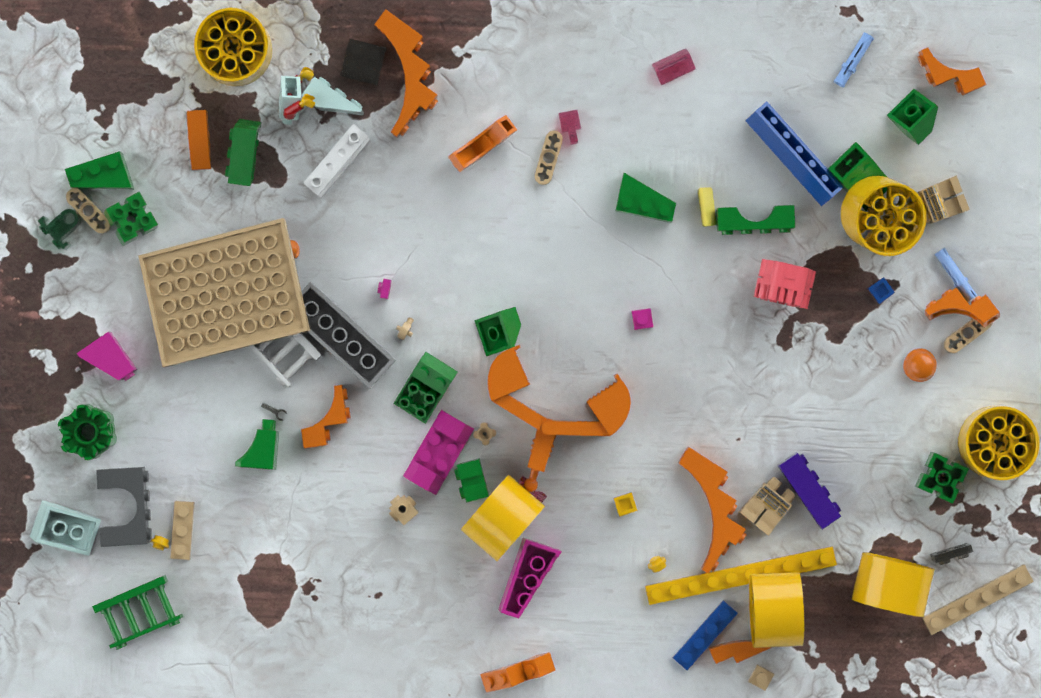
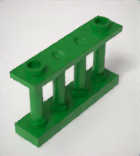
(123, 600)

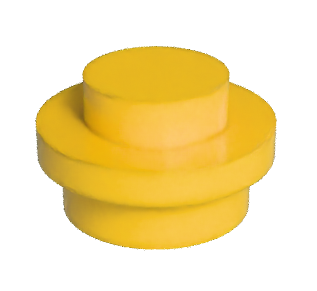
(160, 542)
(657, 564)

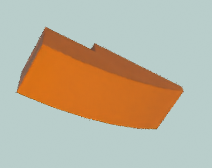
(199, 139)
(738, 650)

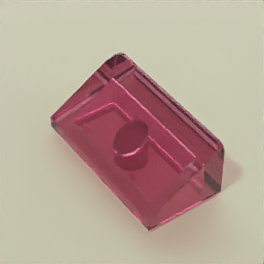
(673, 66)

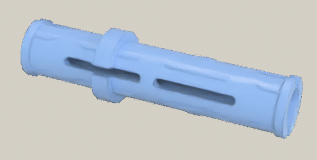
(853, 60)
(957, 277)

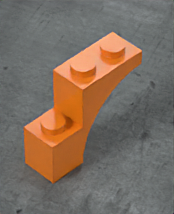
(938, 74)
(483, 143)
(953, 302)
(338, 414)
(518, 672)

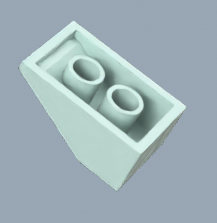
(65, 528)

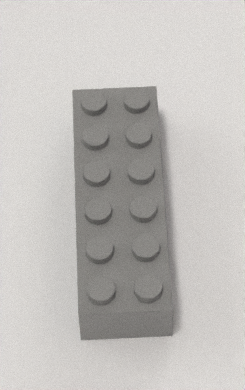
(344, 337)

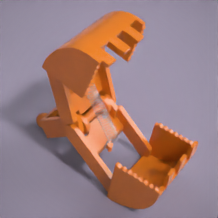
(609, 406)

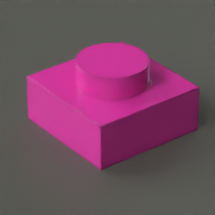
(384, 288)
(642, 319)

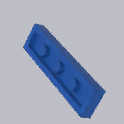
(705, 635)

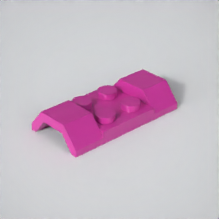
(438, 452)

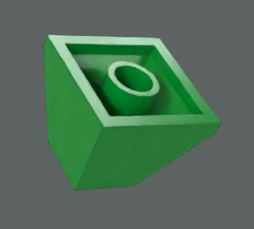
(914, 116)
(499, 330)

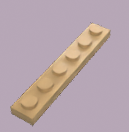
(977, 599)

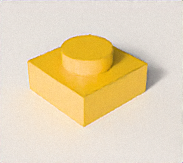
(625, 504)

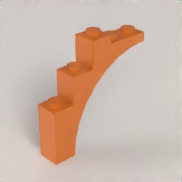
(415, 69)
(721, 504)

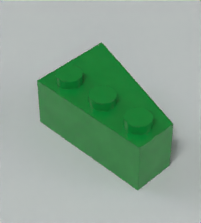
(101, 173)
(643, 201)

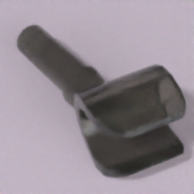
(275, 411)

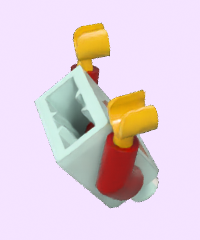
(290, 96)

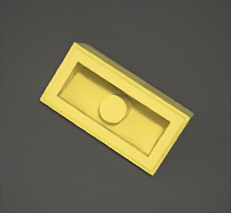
(707, 206)

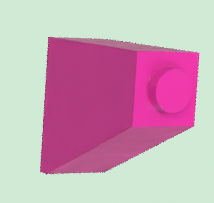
(109, 357)

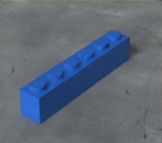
(794, 153)

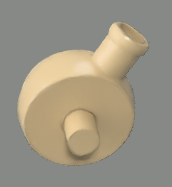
(404, 330)

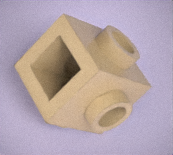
(397, 514)

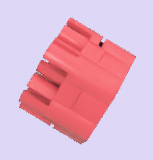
(784, 283)

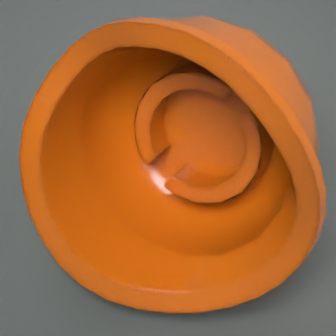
(919, 365)

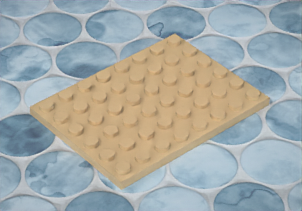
(224, 293)

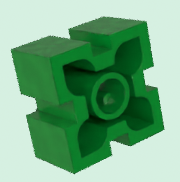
(126, 229)
(472, 480)
(945, 489)

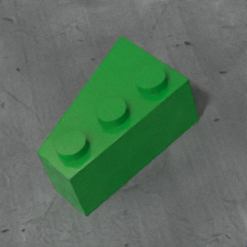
(242, 152)

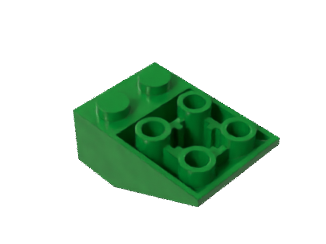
(855, 166)
(425, 387)

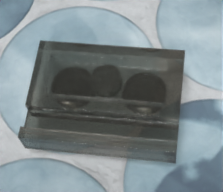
(944, 556)

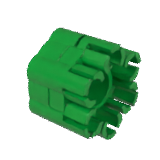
(72, 427)

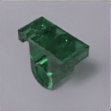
(59, 228)

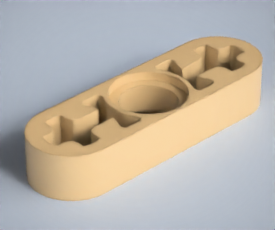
(549, 172)
(82, 197)
(959, 345)

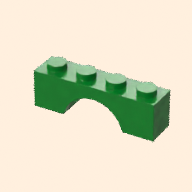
(781, 219)

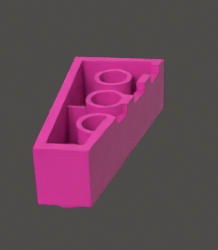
(527, 574)

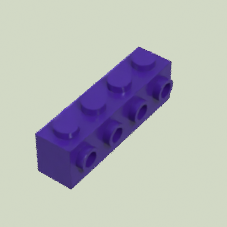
(809, 490)

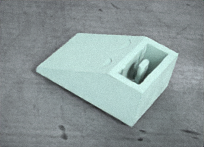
(331, 100)

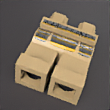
(934, 202)
(768, 499)

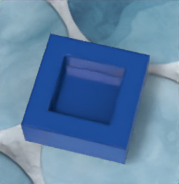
(881, 290)

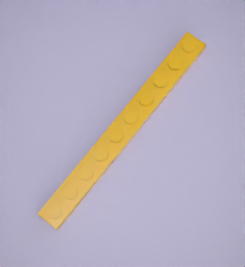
(738, 575)

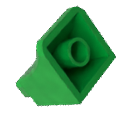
(263, 450)

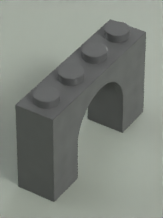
(137, 530)

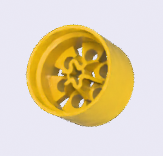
(256, 66)
(867, 192)
(969, 435)
(502, 517)
(892, 584)
(776, 610)

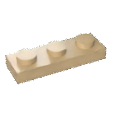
(182, 530)

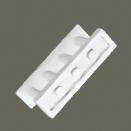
(337, 161)
(310, 353)

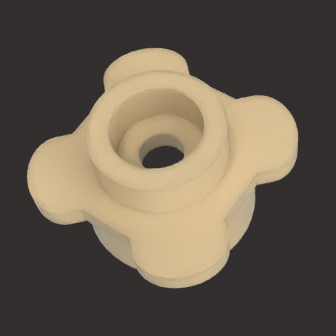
(479, 433)

